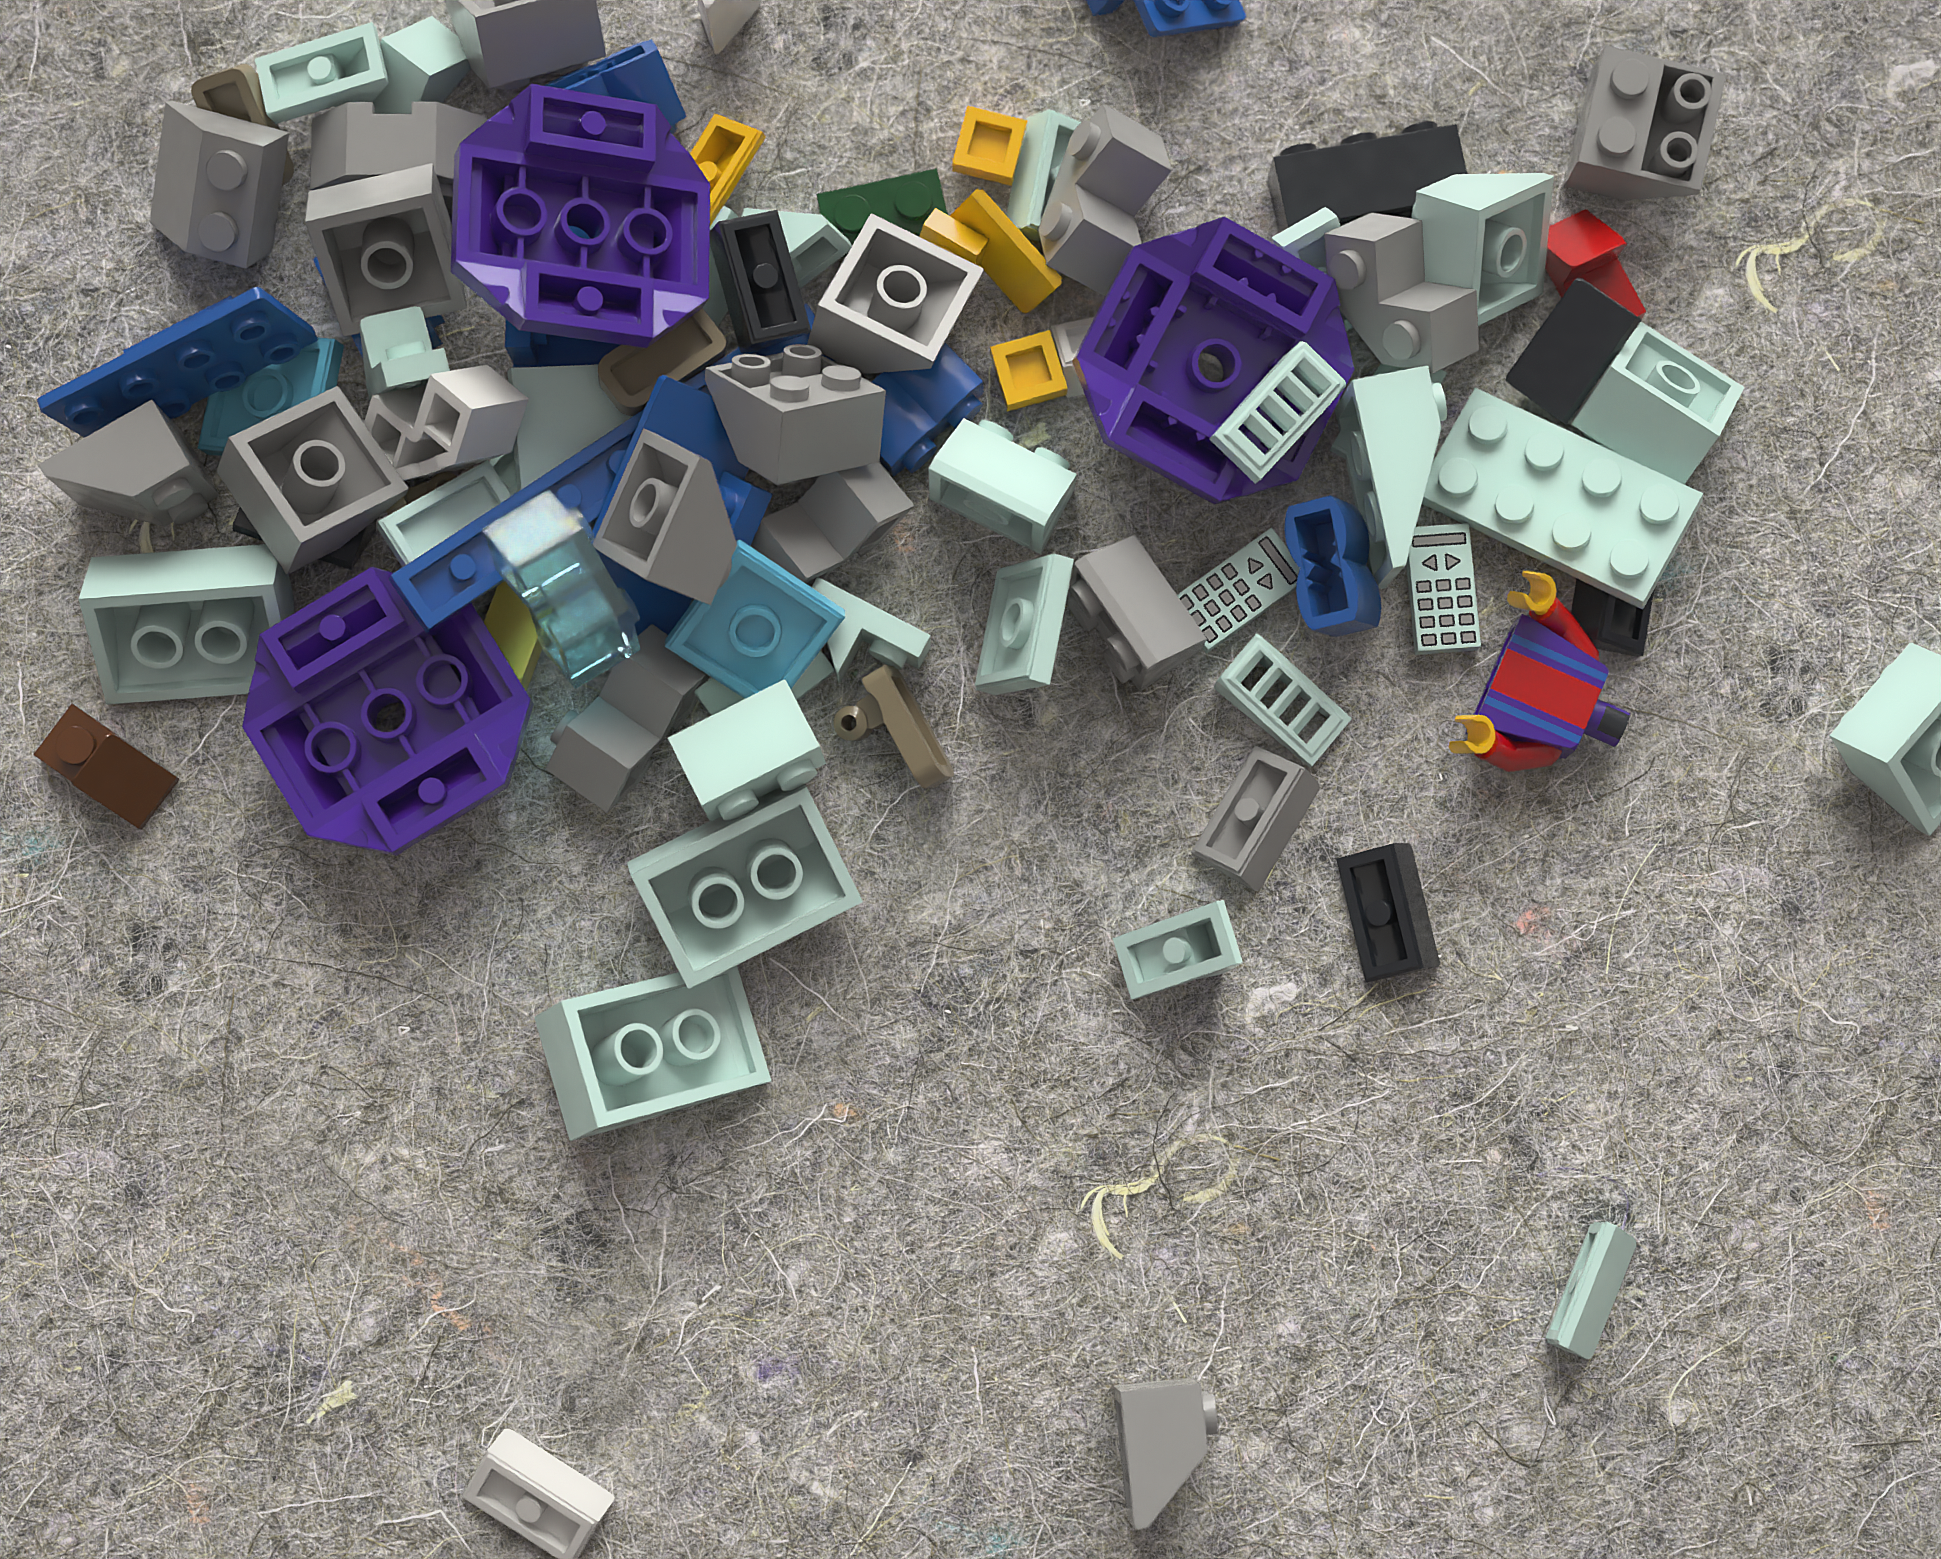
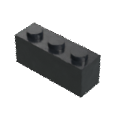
(1363, 173)

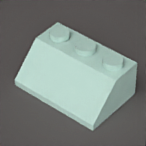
(181, 620)
(743, 884)

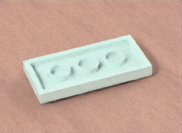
(1560, 498)

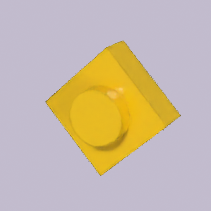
(989, 145)
(954, 237)
(1028, 370)

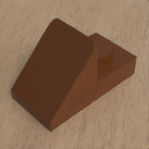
(106, 767)

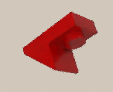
(1590, 250)

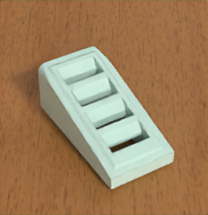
(1306, 382)
(1281, 668)

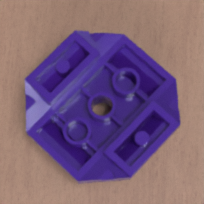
(592, 166)
(318, 705)

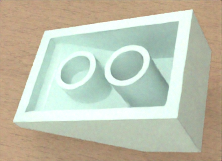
(1391, 458)
(649, 1050)

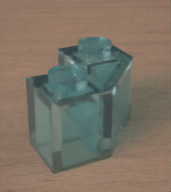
(560, 578)

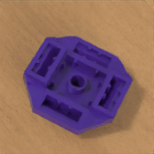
(1214, 295)

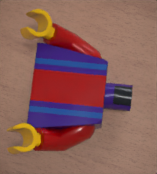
(1541, 689)

